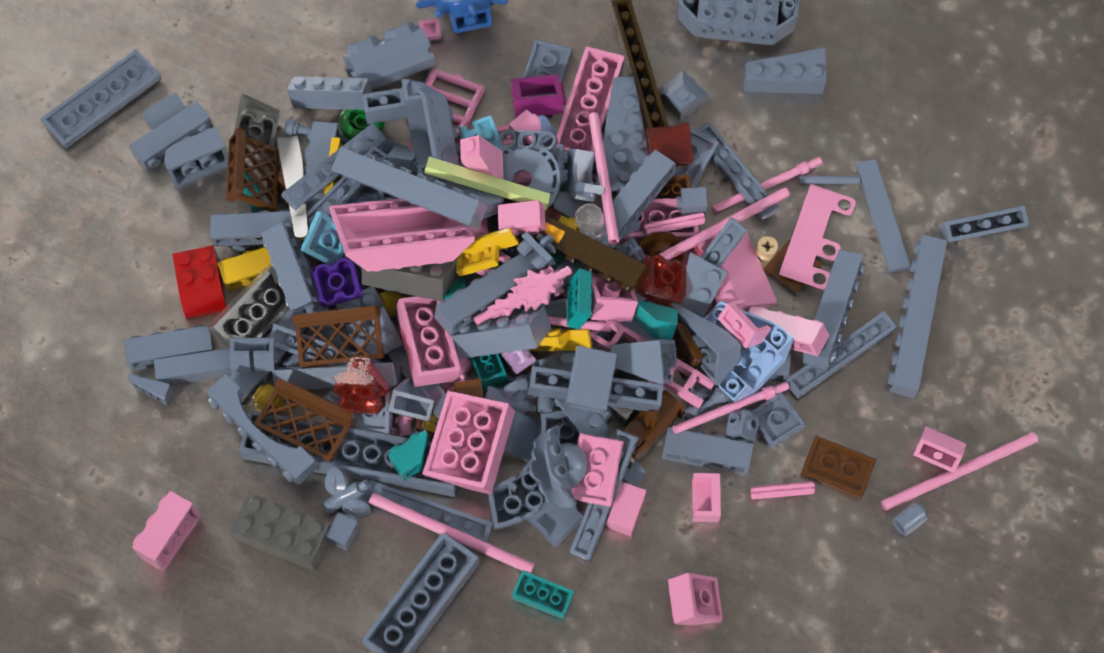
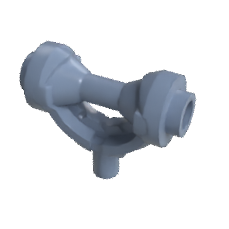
(716, 396)

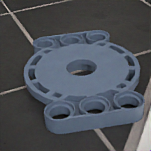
(532, 160)

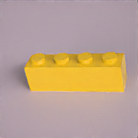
(242, 269)

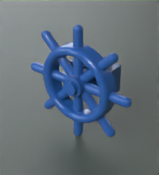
(463, 14)

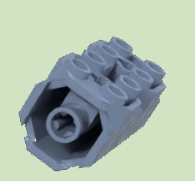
(393, 58)

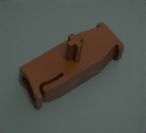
(653, 426)

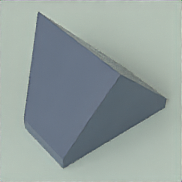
(411, 400)

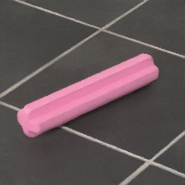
(674, 223)
(782, 490)

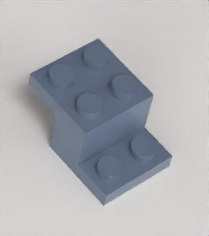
(390, 336)
(382, 420)

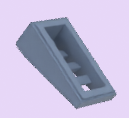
(158, 390)

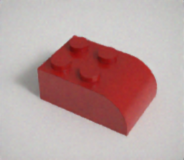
(199, 282)

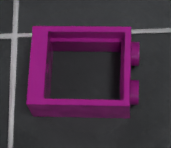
(538, 104)

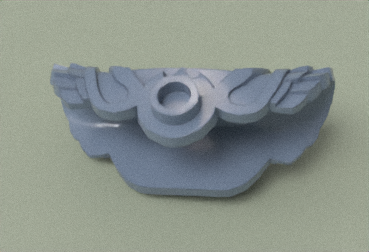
(557, 467)

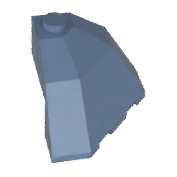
(398, 155)

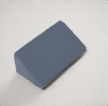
(163, 111)

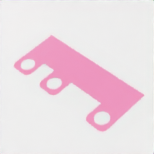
(808, 235)

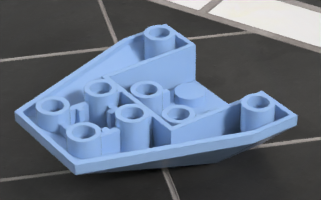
(755, 362)

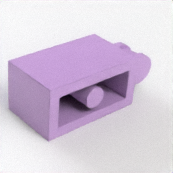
(517, 361)

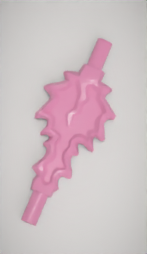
(530, 292)

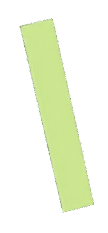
(484, 182)

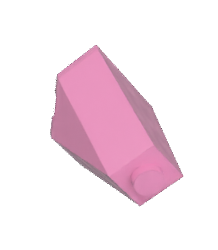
(482, 156)

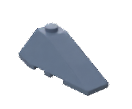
(717, 345)

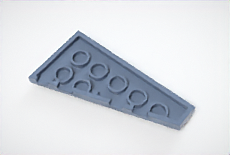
(623, 133)

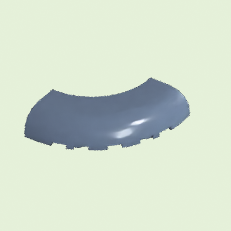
(519, 495)

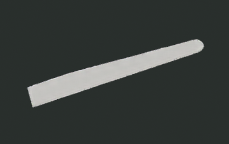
(293, 171)

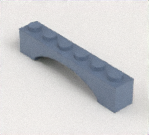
(294, 462)

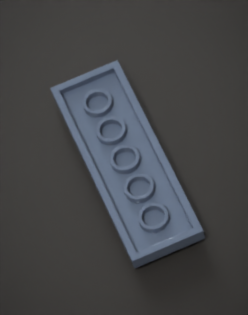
(100, 98)

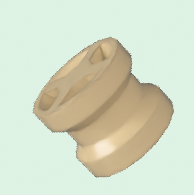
(763, 252)

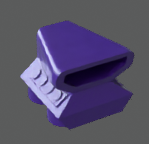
(338, 282)

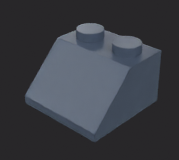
(521, 438)

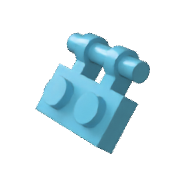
(483, 127)

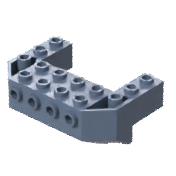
(740, 19)
(427, 119)

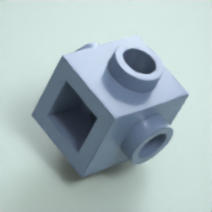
(742, 425)

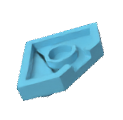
(323, 240)

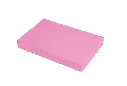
(602, 469)

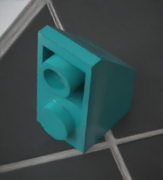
(410, 456)

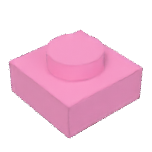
(431, 29)

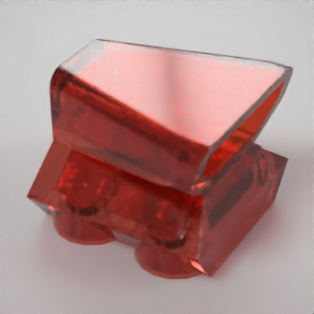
(671, 142)
(664, 281)
(361, 387)

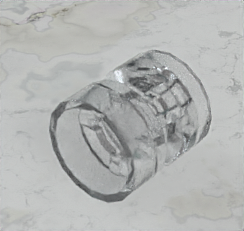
(591, 221)

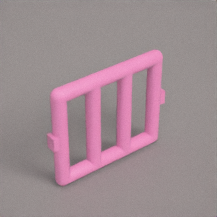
(460, 81)

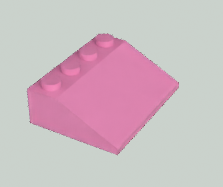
(744, 277)
(469, 441)

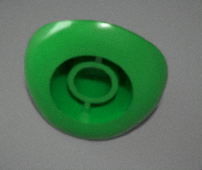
(354, 121)

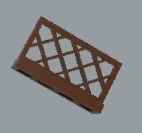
(238, 167)
(338, 317)
(318, 407)

